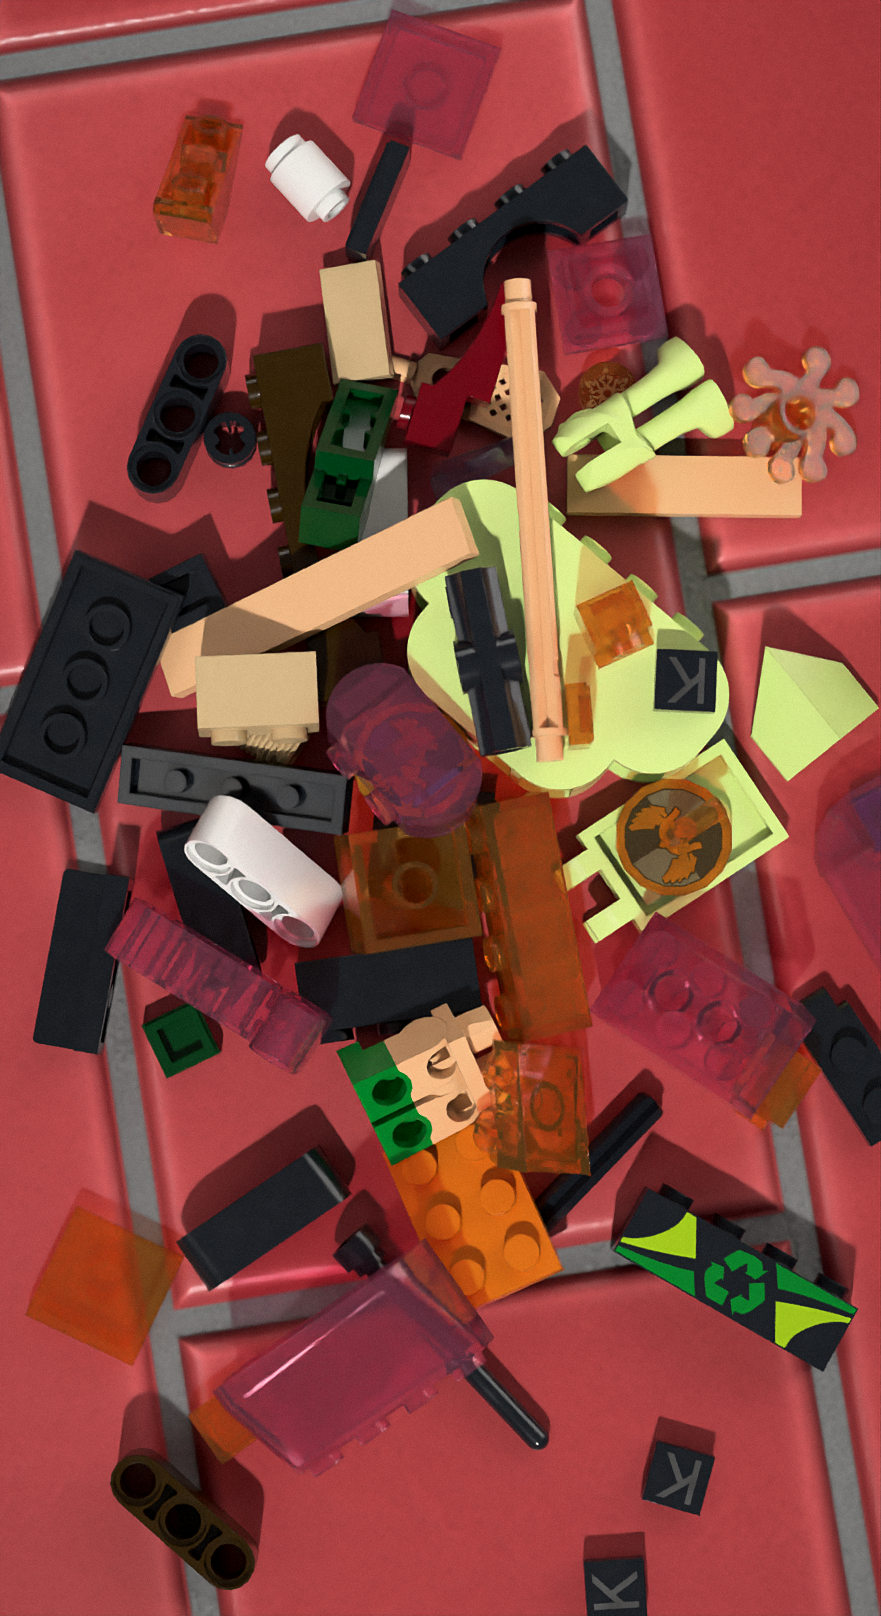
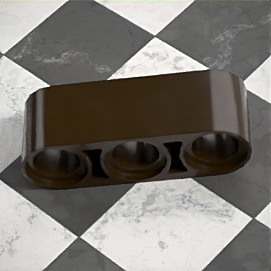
(194, 1547)

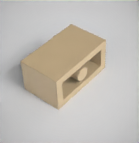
(257, 697)

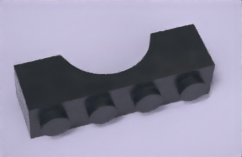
(569, 202)

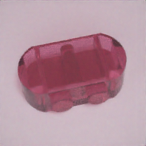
(402, 751)

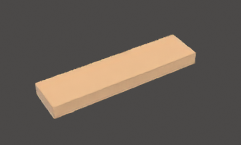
(688, 489)

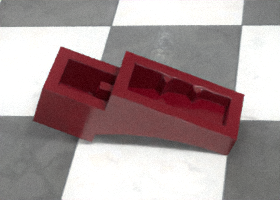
(437, 409)

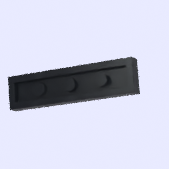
(276, 791)

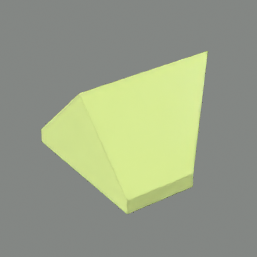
(804, 708)

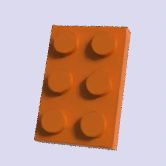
(476, 1218)

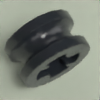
(213, 443)

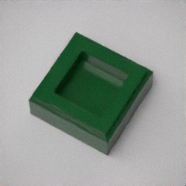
(180, 1039)

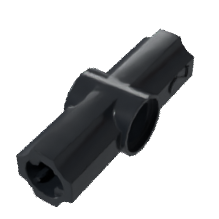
(488, 661)

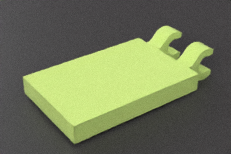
(753, 834)

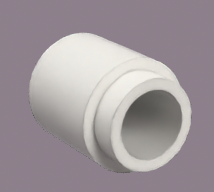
(308, 179)

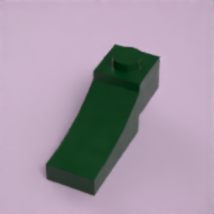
(347, 465)

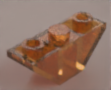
(199, 179)

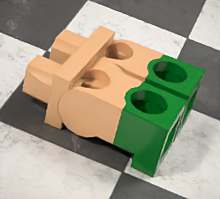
(423, 1079)

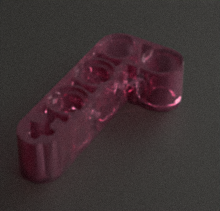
(221, 985)

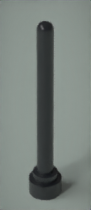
(365, 1256)

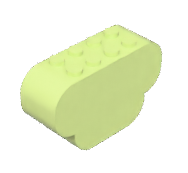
(627, 732)

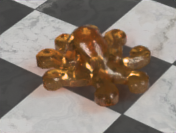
(795, 416)

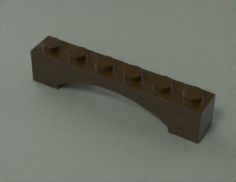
(294, 396)

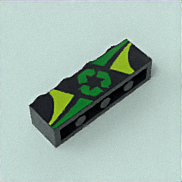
(735, 1278)

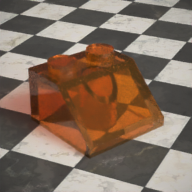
(406, 889)

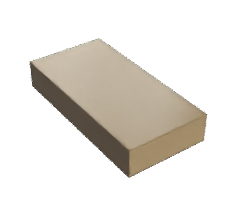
(357, 322)

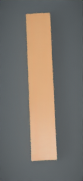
(325, 592)

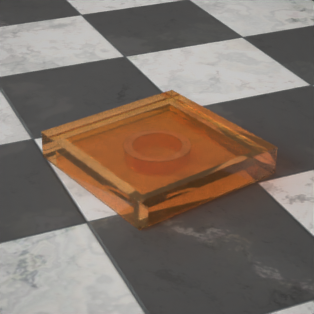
(105, 1285)

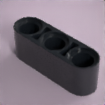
(179, 390)
(202, 901)
(263, 1218)

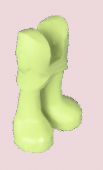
(614, 425)

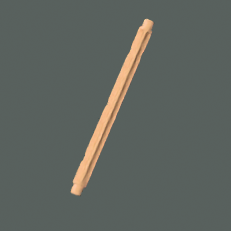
(533, 520)

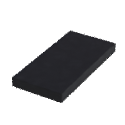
(87, 680)

